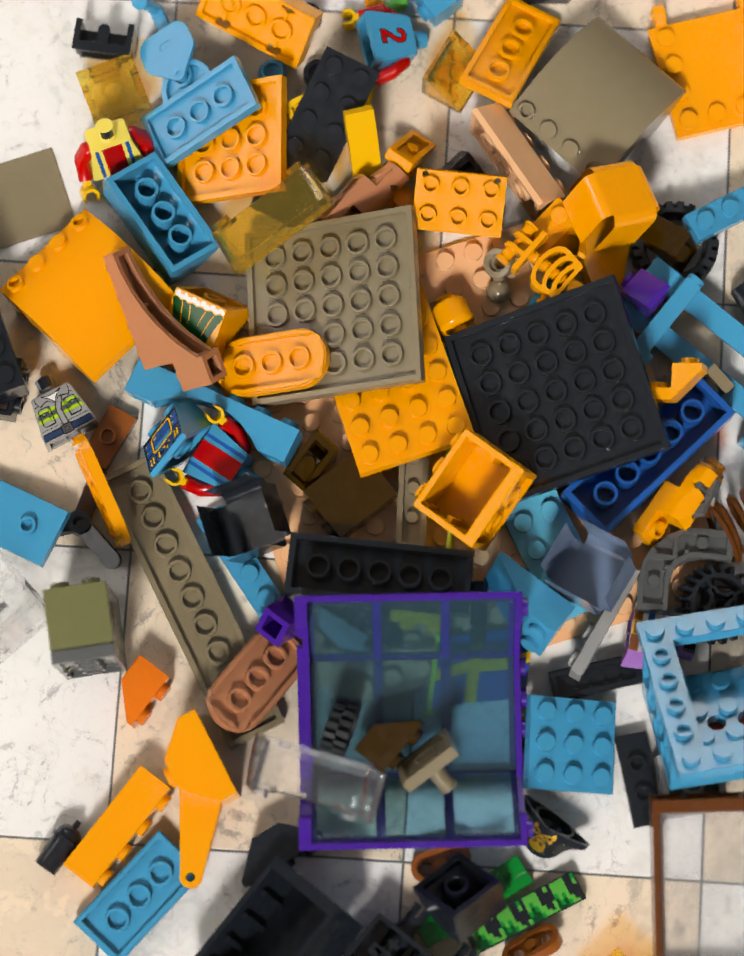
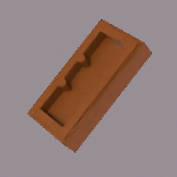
(111, 435)

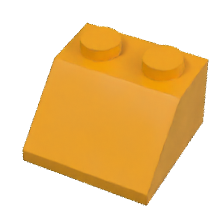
(558, 229)

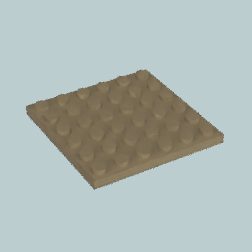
(354, 288)

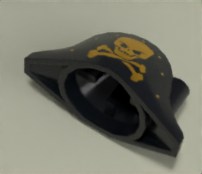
(550, 832)

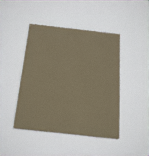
(32, 198)

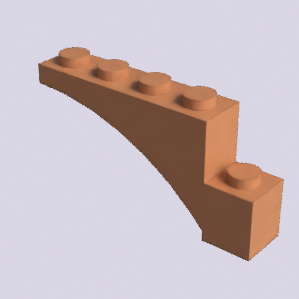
(156, 332)

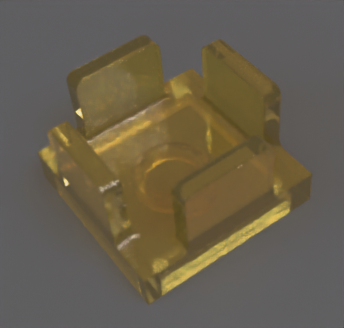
(114, 90)

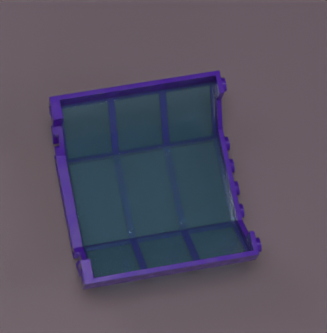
(428, 659)

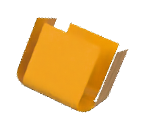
(612, 190)

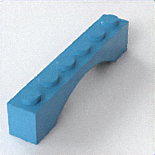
(272, 438)

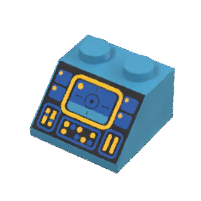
(175, 437)

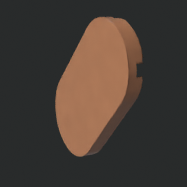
(252, 684)

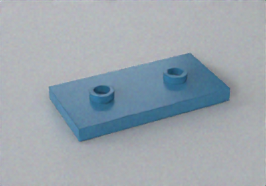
(29, 524)
(135, 898)

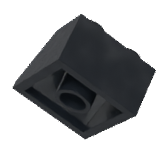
(461, 897)

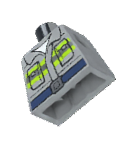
(60, 413)

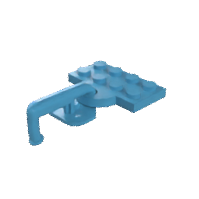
(204, 102)

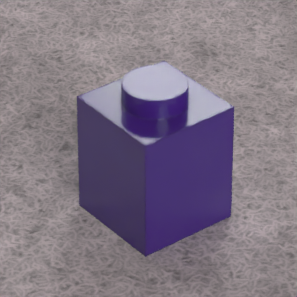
(278, 622)

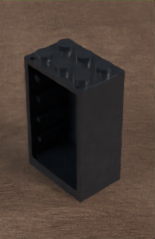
(283, 918)

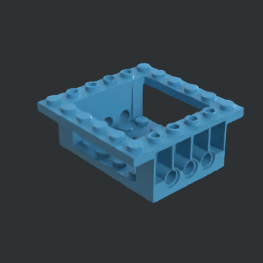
(686, 705)

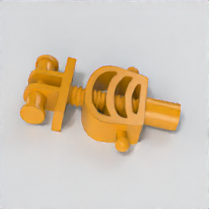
(541, 262)

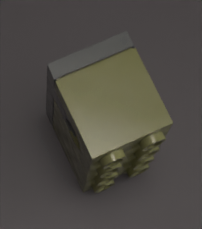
(84, 628)

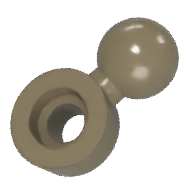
(498, 290)

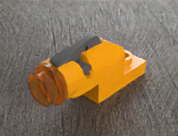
(680, 504)

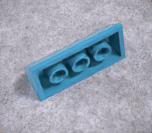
(160, 218)

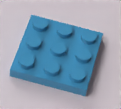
(569, 745)

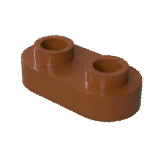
(436, 858)
(539, 941)

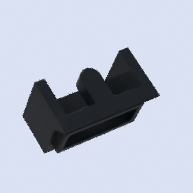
(103, 44)

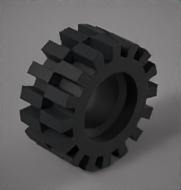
(340, 726)

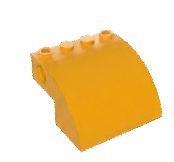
(73, 296)

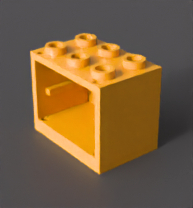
(459, 202)
(473, 489)

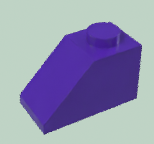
(644, 291)

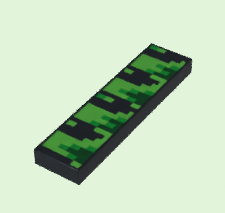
(528, 911)

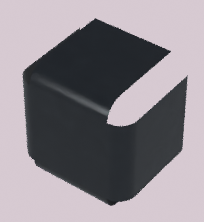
(245, 522)

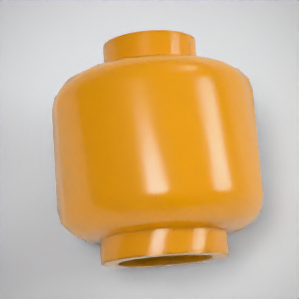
(452, 314)

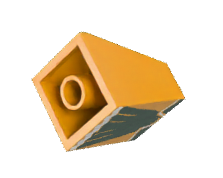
(208, 315)

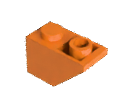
(141, 688)

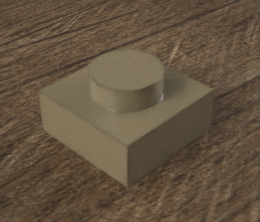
(718, 380)

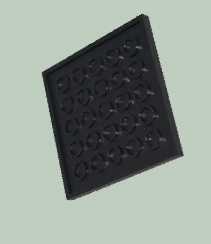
(561, 386)

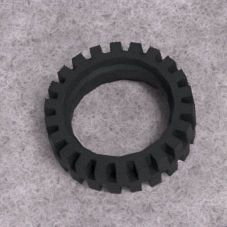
(677, 211)

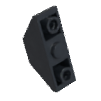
(277, 840)

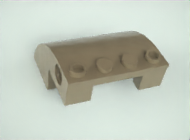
(597, 98)

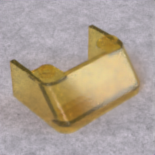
(274, 217)

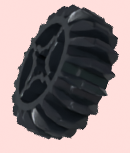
(709, 592)

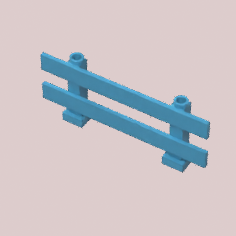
(686, 296)

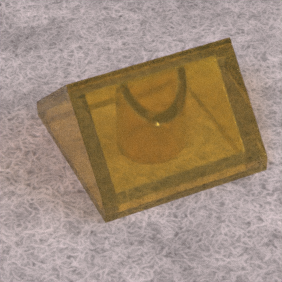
(443, 75)

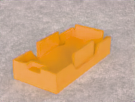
(266, 24)

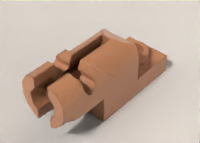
(368, 194)

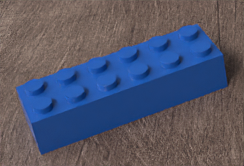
(615, 494)

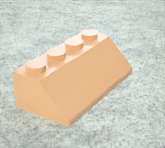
(514, 157)

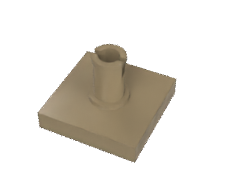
(430, 762)

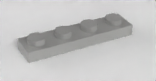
(595, 634)

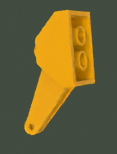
(203, 790)

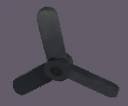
(89, 532)

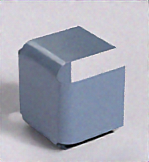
(591, 572)

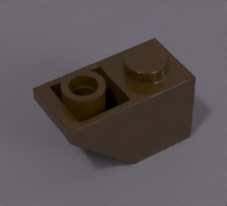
(387, 739)

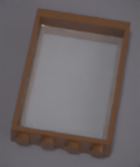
(697, 873)

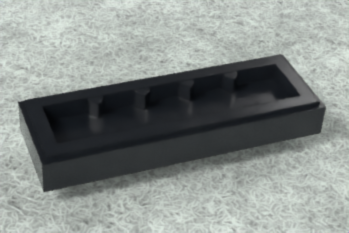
(598, 678)
(636, 775)

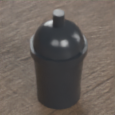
(59, 847)

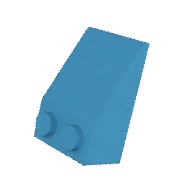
(545, 607)

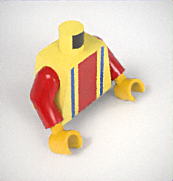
(108, 150)

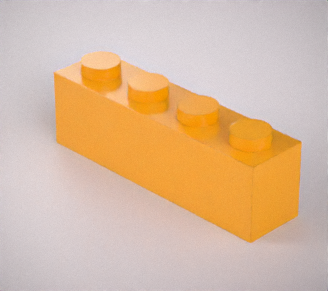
(118, 827)

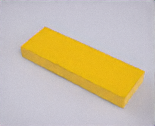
(362, 140)

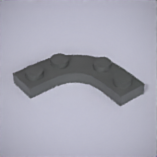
(671, 552)

